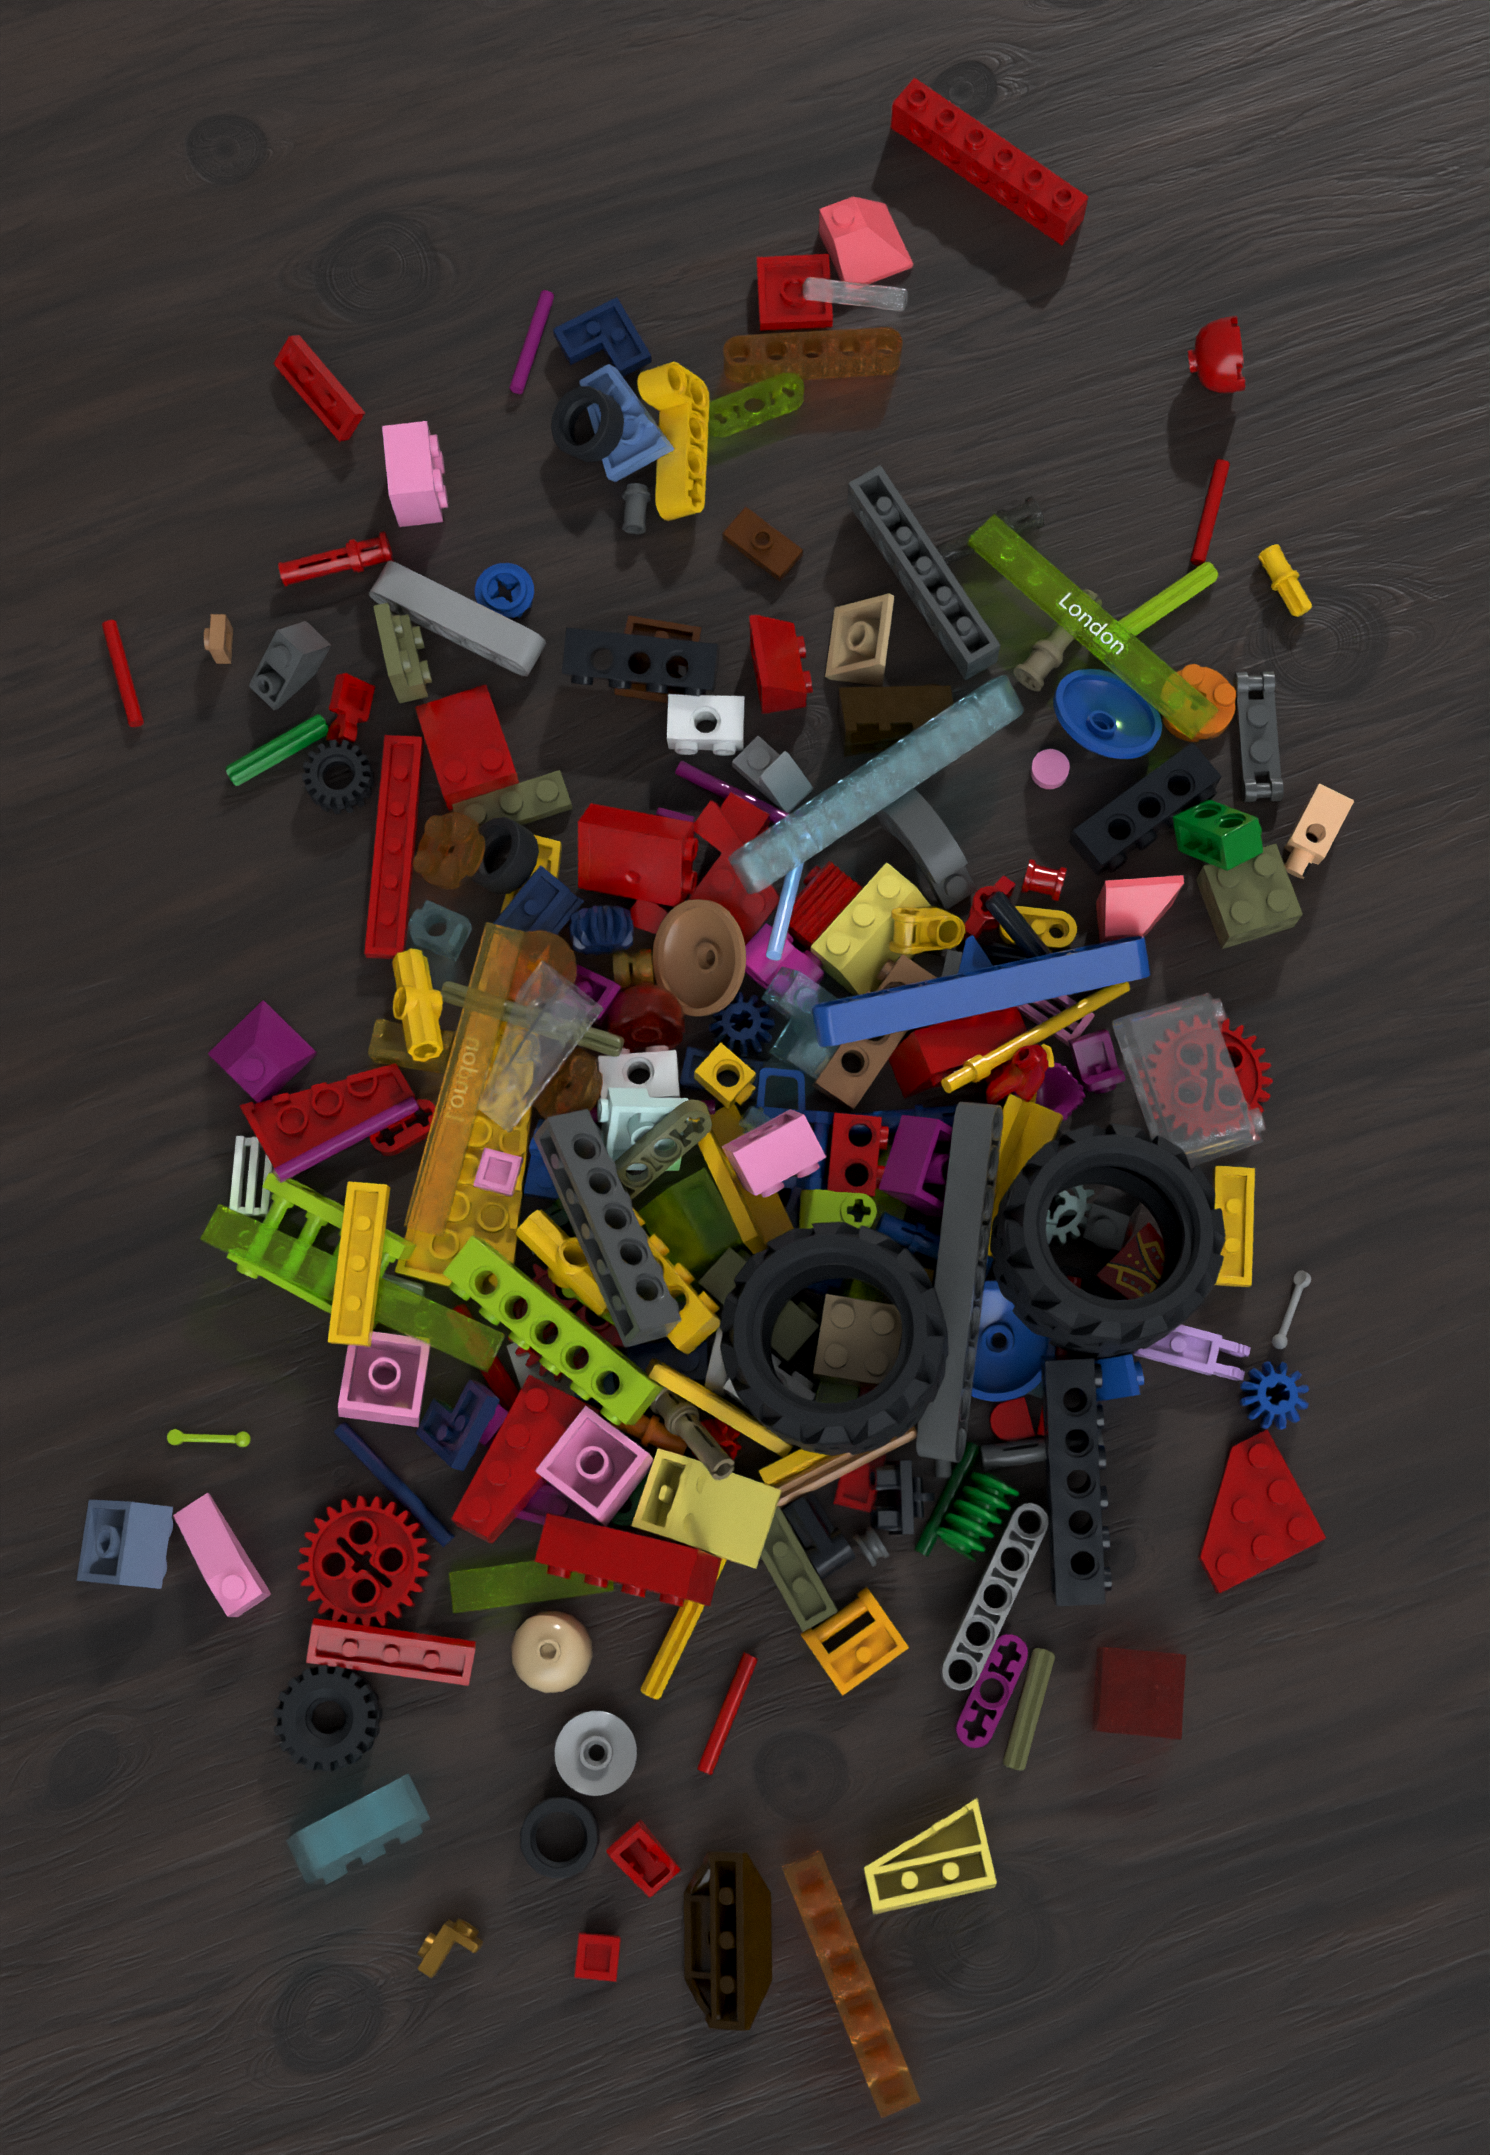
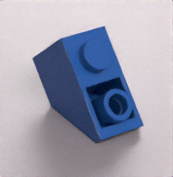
(1119, 1378)

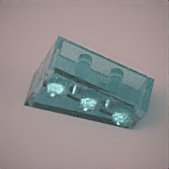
(358, 1831)

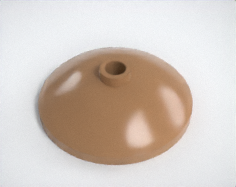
(700, 956)

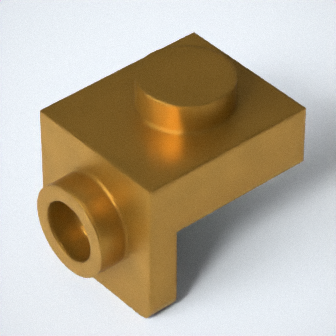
(437, 1947)

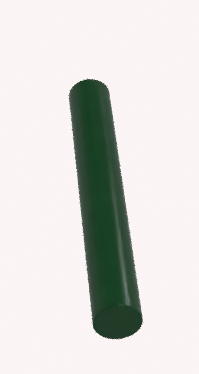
(947, 1498)

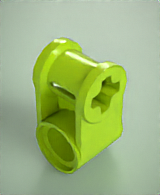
(832, 1206)

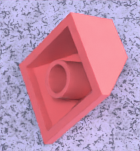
(862, 240)
(1134, 905)

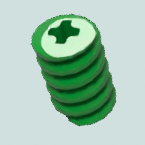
(976, 1514)

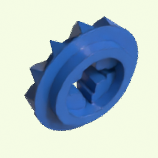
(510, 577)

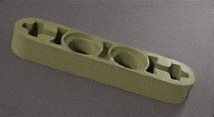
(657, 1160)

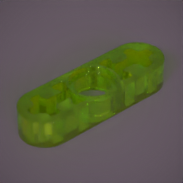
(760, 390)

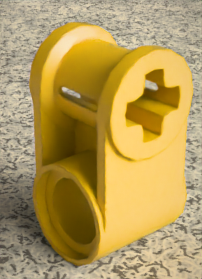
(925, 930)

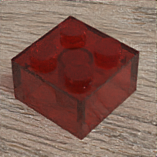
(1139, 1692)

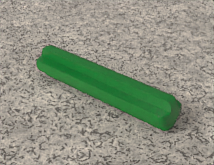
(277, 750)

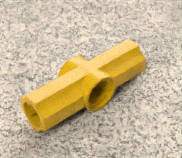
(417, 1005)
(557, 1248)

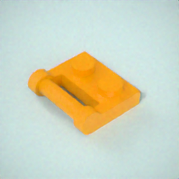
(863, 1652)

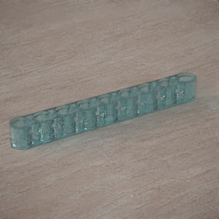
(876, 784)

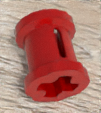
(1043, 880)

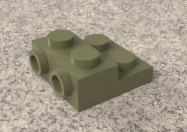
(400, 649)

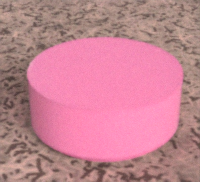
(1050, 769)

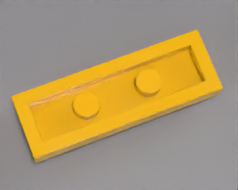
(1235, 1197)

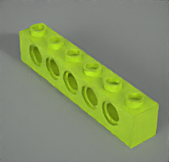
(480, 1259)

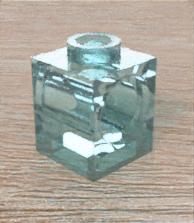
(451, 941)

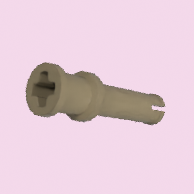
(1046, 655)
(683, 1420)

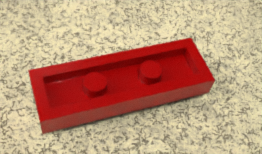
(319, 388)

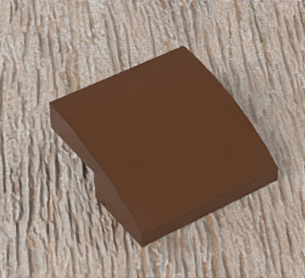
(641, 662)

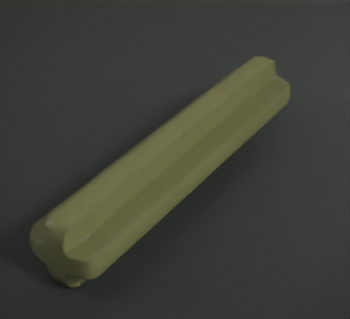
(1028, 1709)

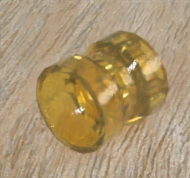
(642, 967)

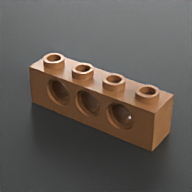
(848, 1087)

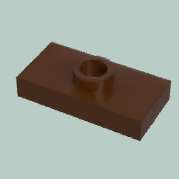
(762, 544)

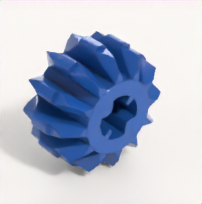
(1281, 1410)

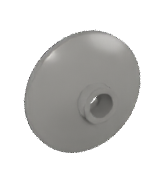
(580, 1769)

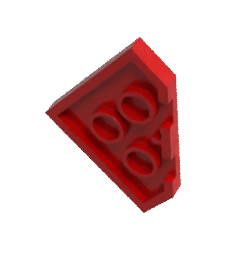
(1255, 1515)

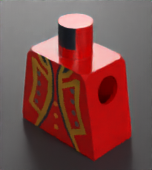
(1136, 1267)

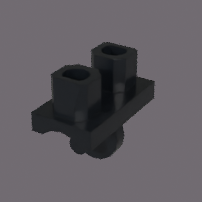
(904, 1497)

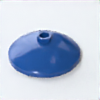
(1106, 714)
(1016, 1367)

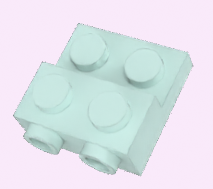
(628, 1116)

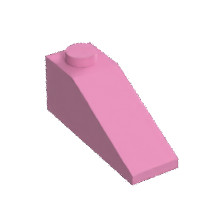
(221, 1557)

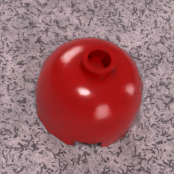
(1219, 356)

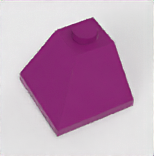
(262, 1053)

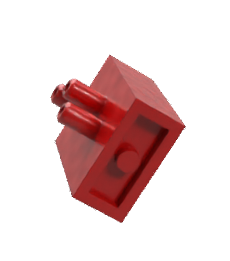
(636, 855)

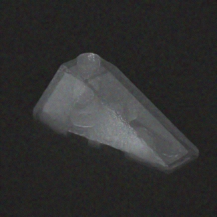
(538, 1038)

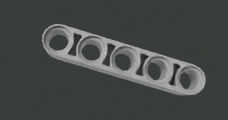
(458, 618)
(1008, 1581)

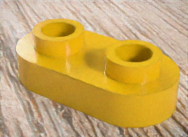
(1042, 921)

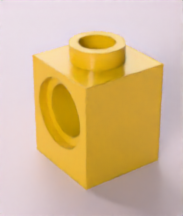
(723, 1059)

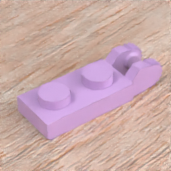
(1196, 1352)

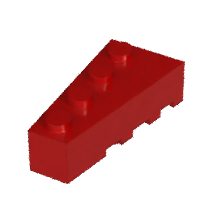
(508, 1471)
(627, 1559)

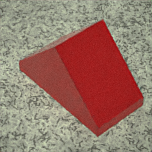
(643, 1859)

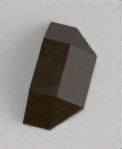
(728, 1939)

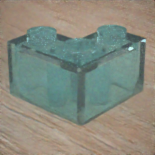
(797, 1045)

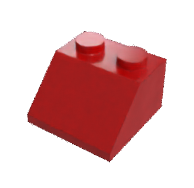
(778, 664)

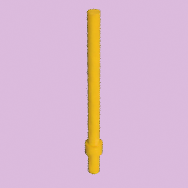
(981, 1066)

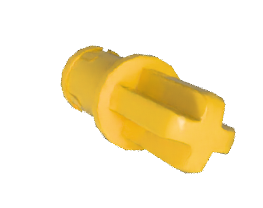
(1285, 580)

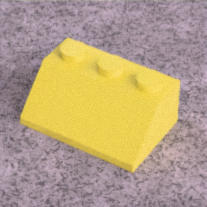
(859, 938)

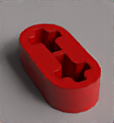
(407, 1137)

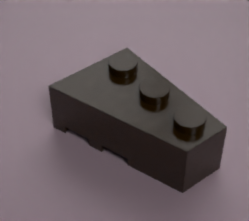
(881, 716)

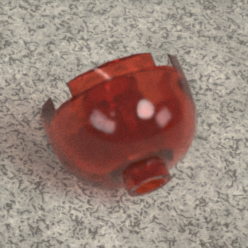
(647, 1017)

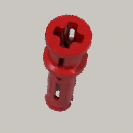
(353, 556)

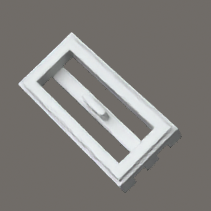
(238, 1175)

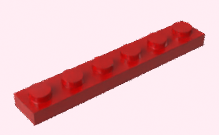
(394, 846)

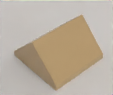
(860, 641)

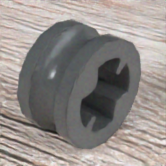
(871, 1546)

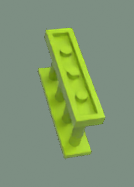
(319, 1212)

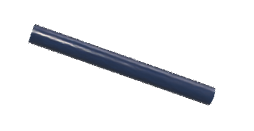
(394, 1484)

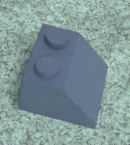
(125, 1543)

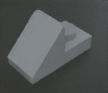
(773, 774)

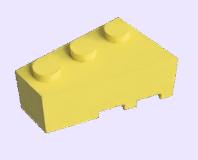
(934, 1865)

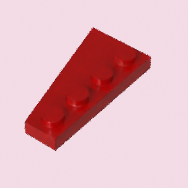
(308, 1118)

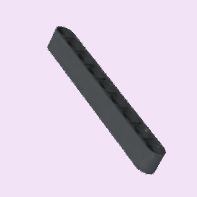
(962, 1272)

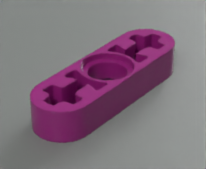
(1008, 1686)

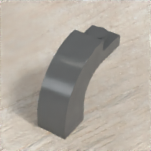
(930, 845)

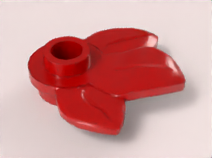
(1020, 1074)

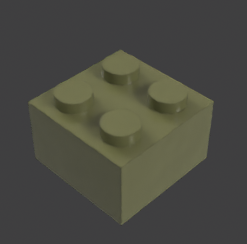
(1249, 898)

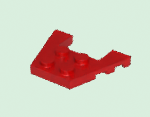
(719, 884)

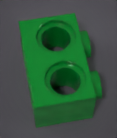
(1218, 834)

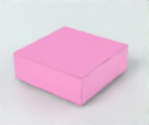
(498, 1172)

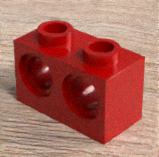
(846, 1154)

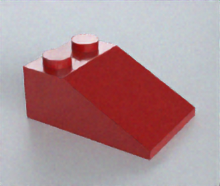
(466, 745)

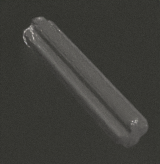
(855, 294)

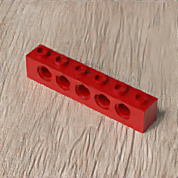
(988, 161)

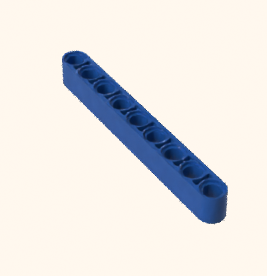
(980, 991)

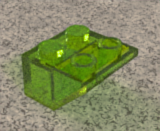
(692, 1221)

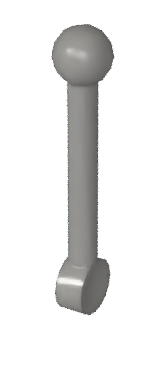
(1302, 1280)

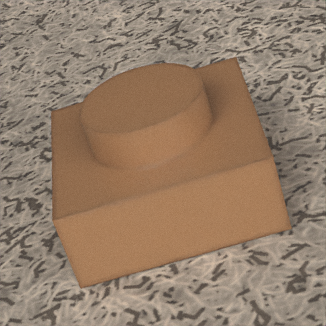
(219, 638)

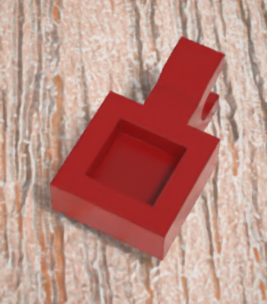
(352, 703)

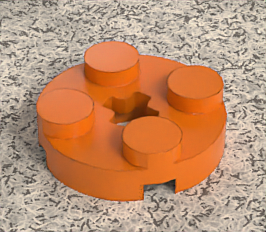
(1217, 691)

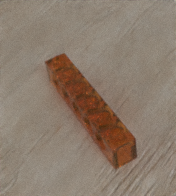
(851, 1984)

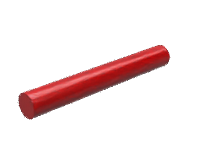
(1210, 512)
(122, 673)
(727, 1713)

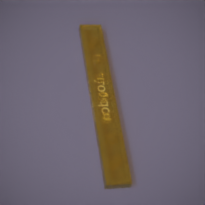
(464, 1079)

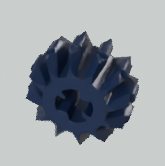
(601, 930)
(747, 1037)

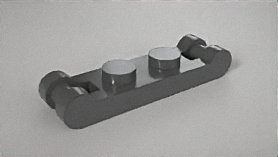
(1257, 737)

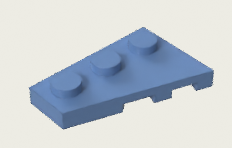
(641, 437)

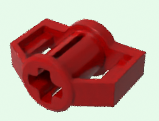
(980, 918)

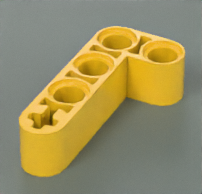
(684, 421)

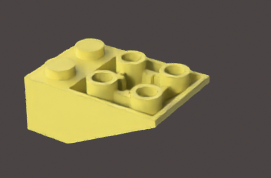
(704, 1513)

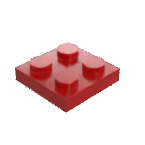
(782, 292)

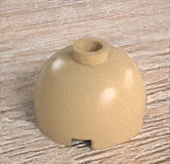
(551, 1651)

